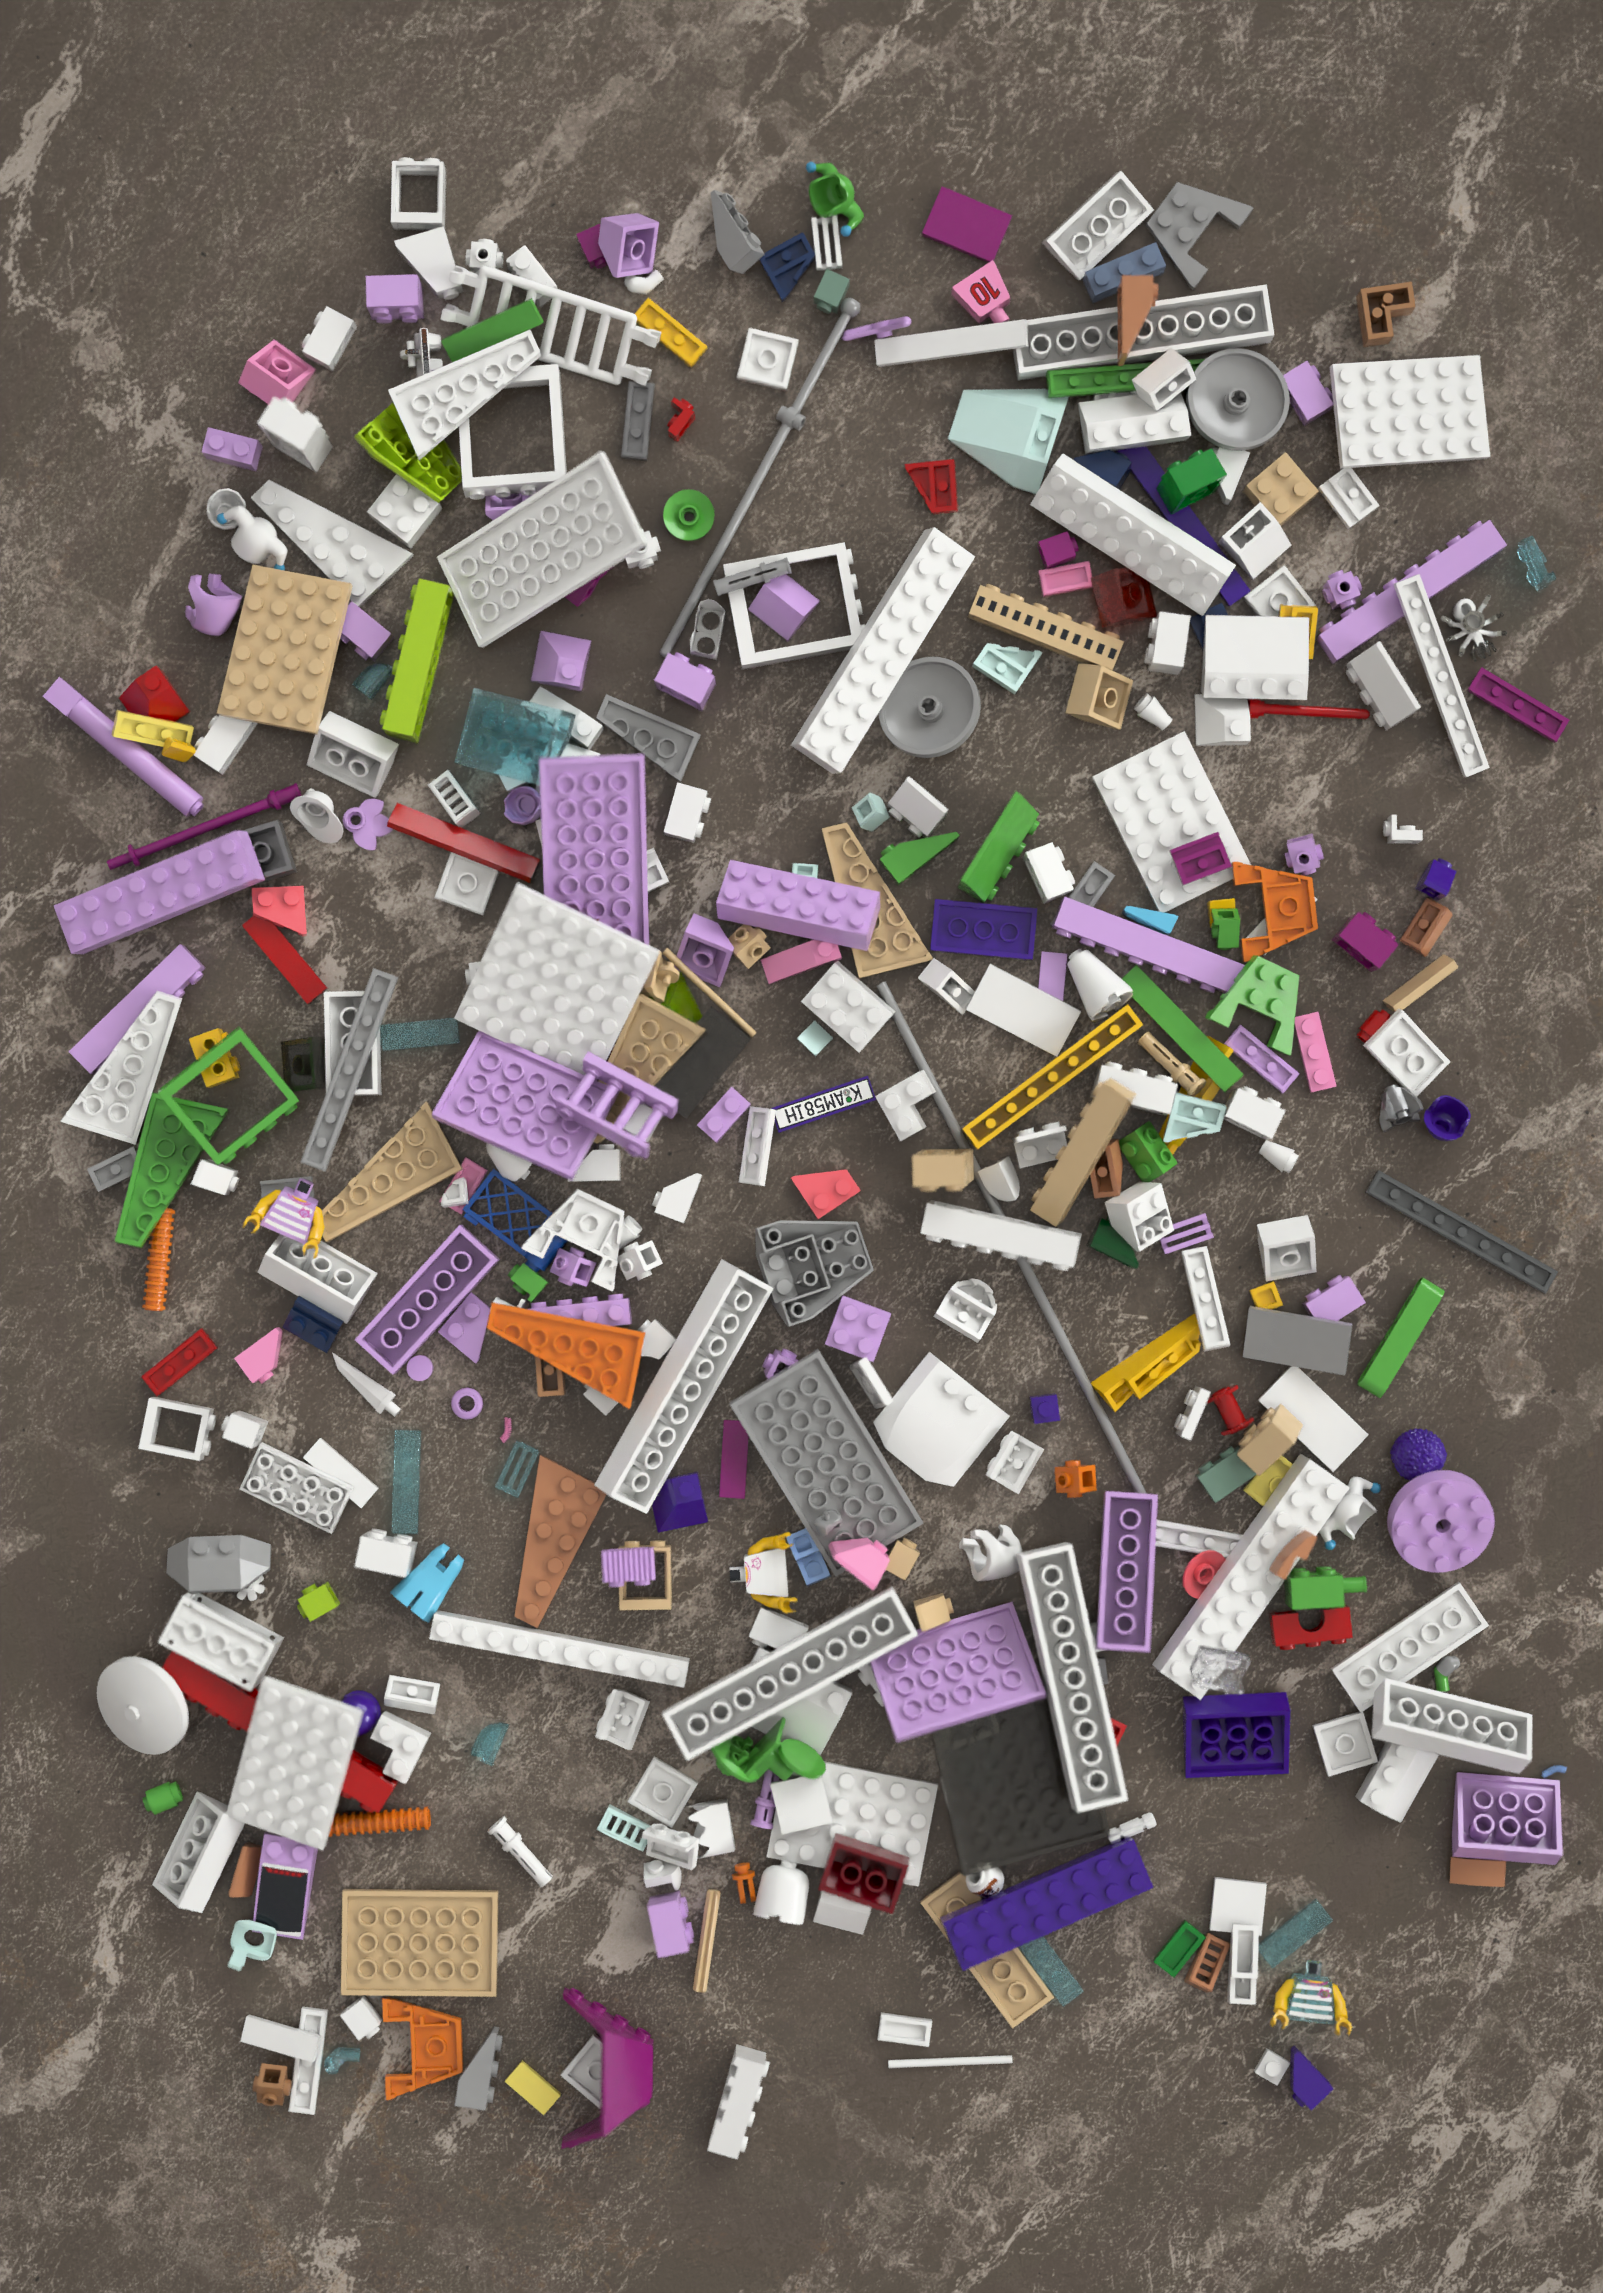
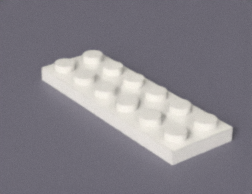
(1410, 1645)

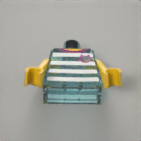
(1311, 1999)

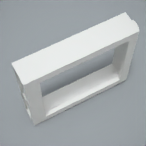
(526, 483)
(741, 620)

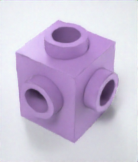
(1338, 598)
(1303, 845)
(572, 1267)
(772, 1361)

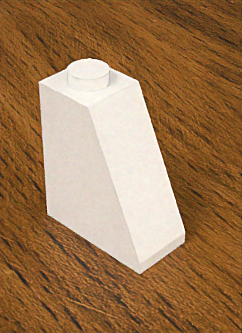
(432, 260)

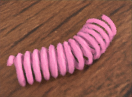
(507, 1422)

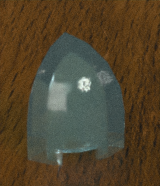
(373, 679)
(489, 1742)

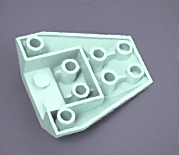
(1009, 432)

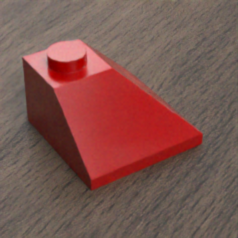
(154, 697)

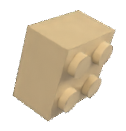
(1281, 489)
(1269, 1439)

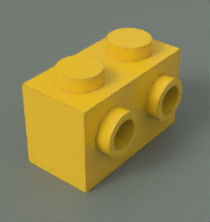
(224, 1068)

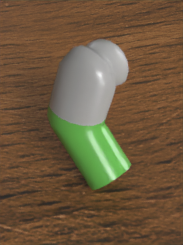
(1443, 1670)

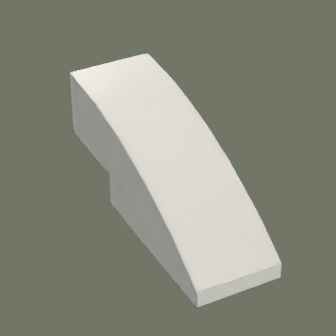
(1243, 1964)

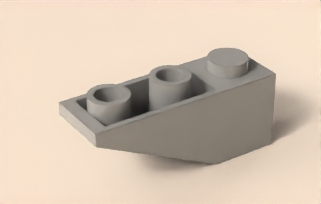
(733, 238)
(476, 2078)

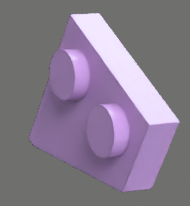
(468, 1327)

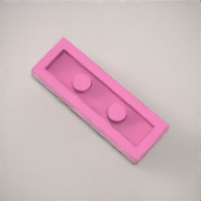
(1314, 1052)

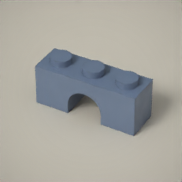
(1105, 279)

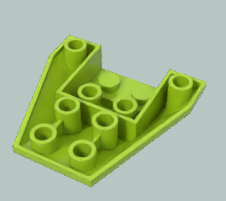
(389, 445)

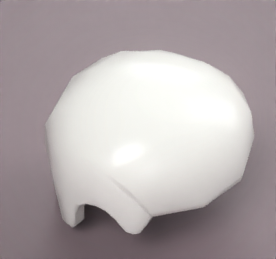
(221, 502)

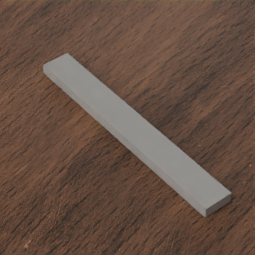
(349, 1069)

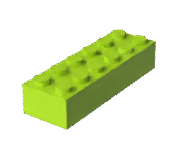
(417, 661)

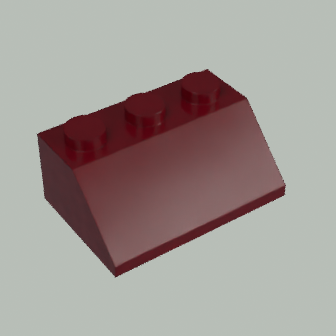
(864, 1873)

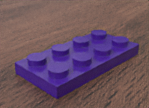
(983, 929)

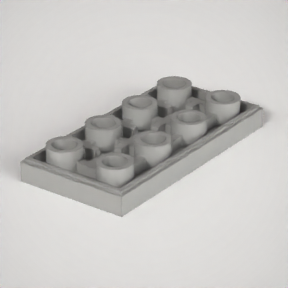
(1297, 1340)

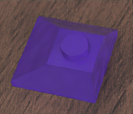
(679, 1503)

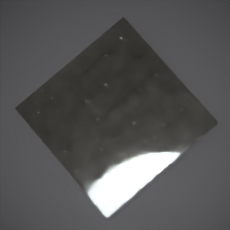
(1009, 1789)

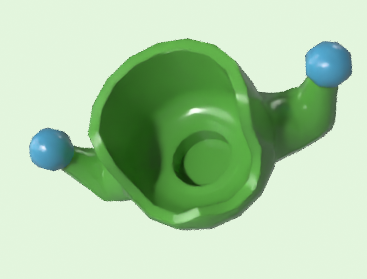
(834, 195)

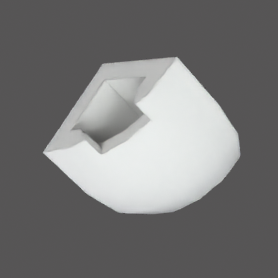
(1001, 1180)

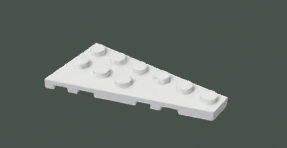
(332, 542)
(123, 1085)

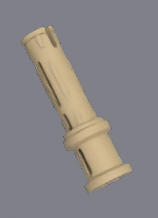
(1179, 1072)

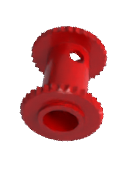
(1229, 1410)

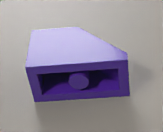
(1436, 879)
(1306, 2081)

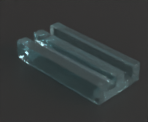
(508, 1489)

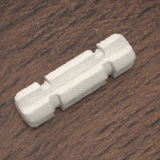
(1132, 1828)

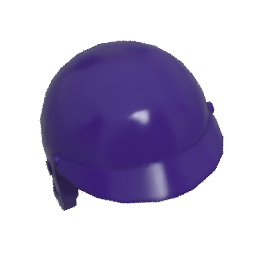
(1447, 1118)
(371, 1707)

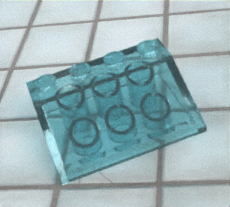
(511, 735)

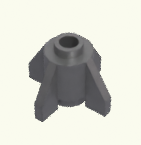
(1398, 1107)

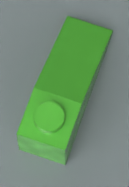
(912, 855)

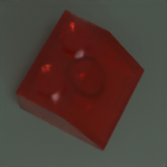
(1122, 597)

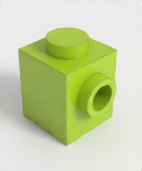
(317, 1601)

